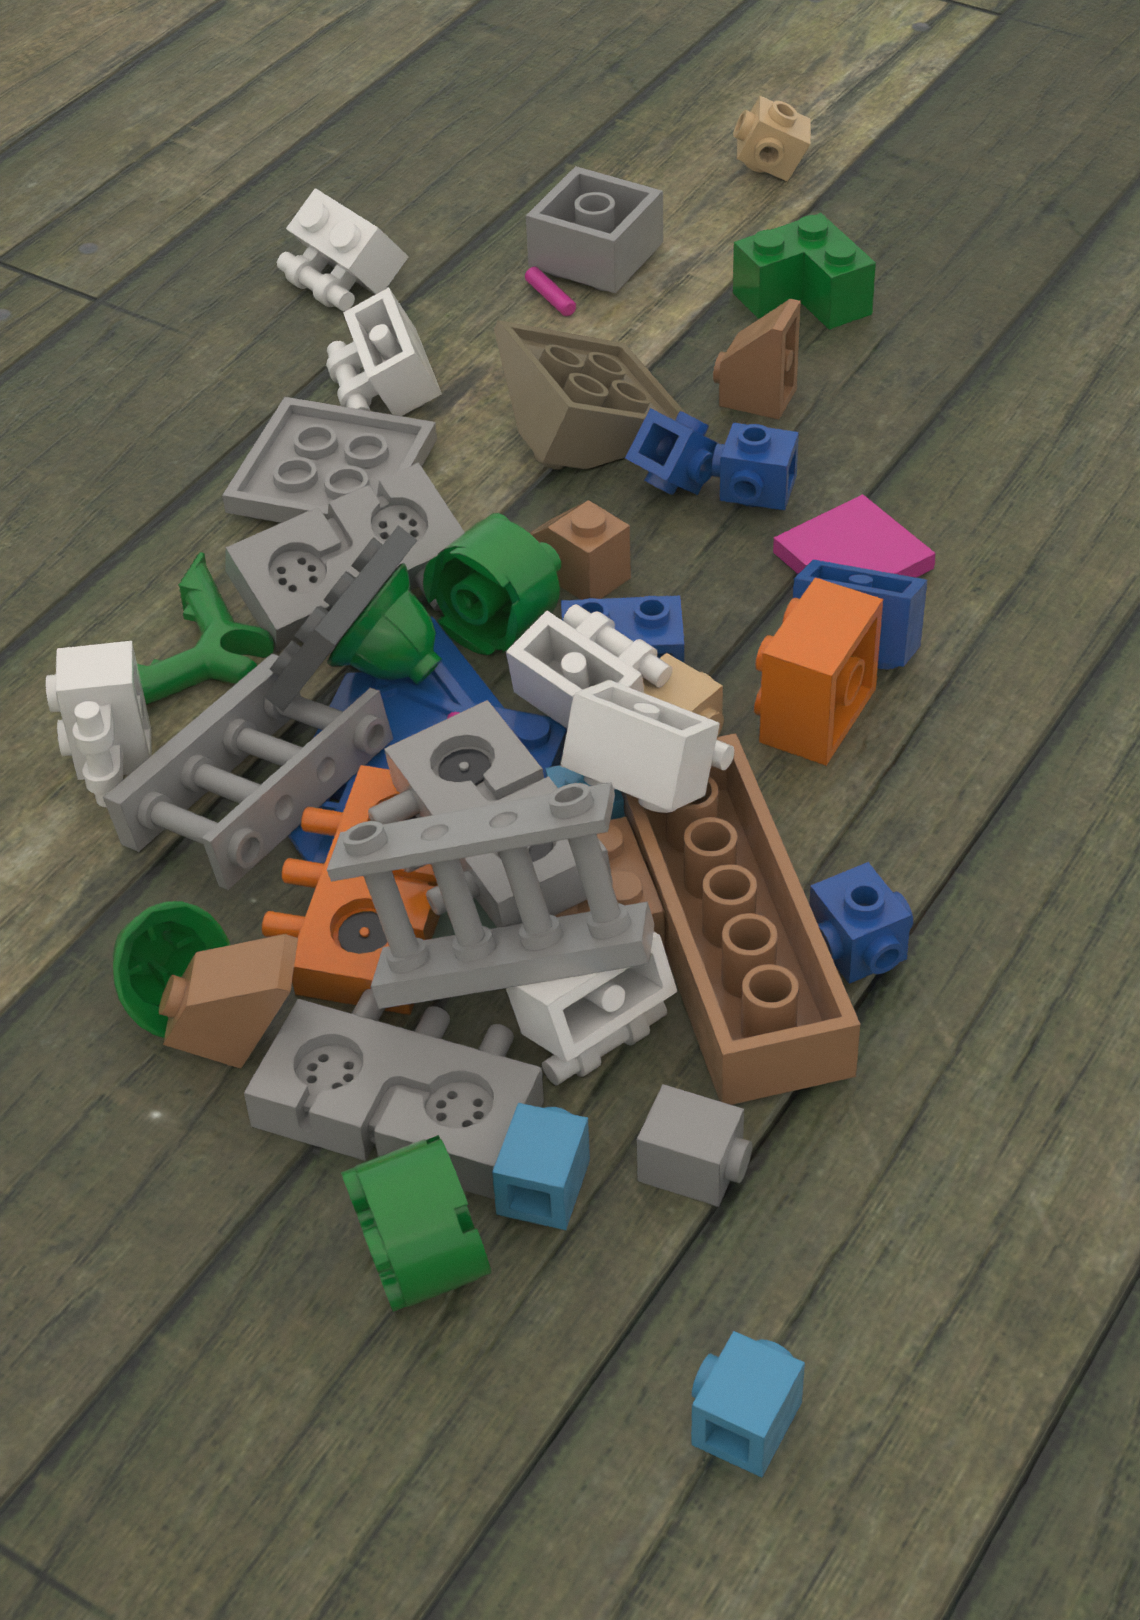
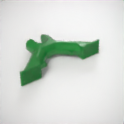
(219, 649)

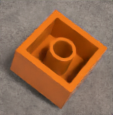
(818, 670)

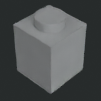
(692, 1145)

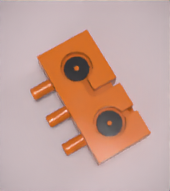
(341, 929)

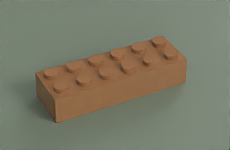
(745, 942)

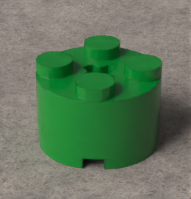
(492, 584)
(416, 1222)

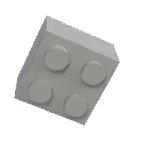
(595, 229)

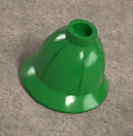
(391, 635)
(154, 948)

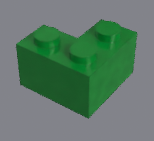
(807, 264)

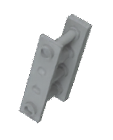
(218, 741)
(505, 956)

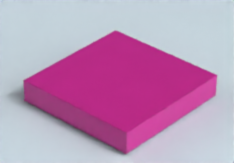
(857, 537)

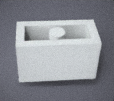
(343, 241)
(390, 354)
(577, 653)
(101, 713)
(642, 746)
(593, 1012)

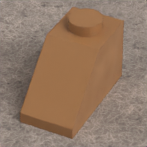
(761, 364)
(591, 550)
(228, 998)

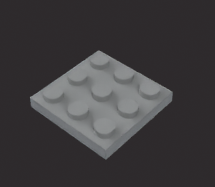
(322, 453)

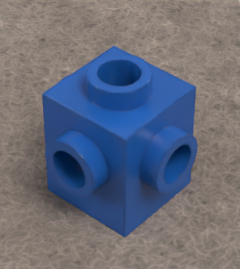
(673, 452)
(757, 465)
(861, 922)

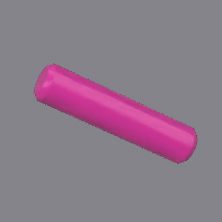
(550, 291)

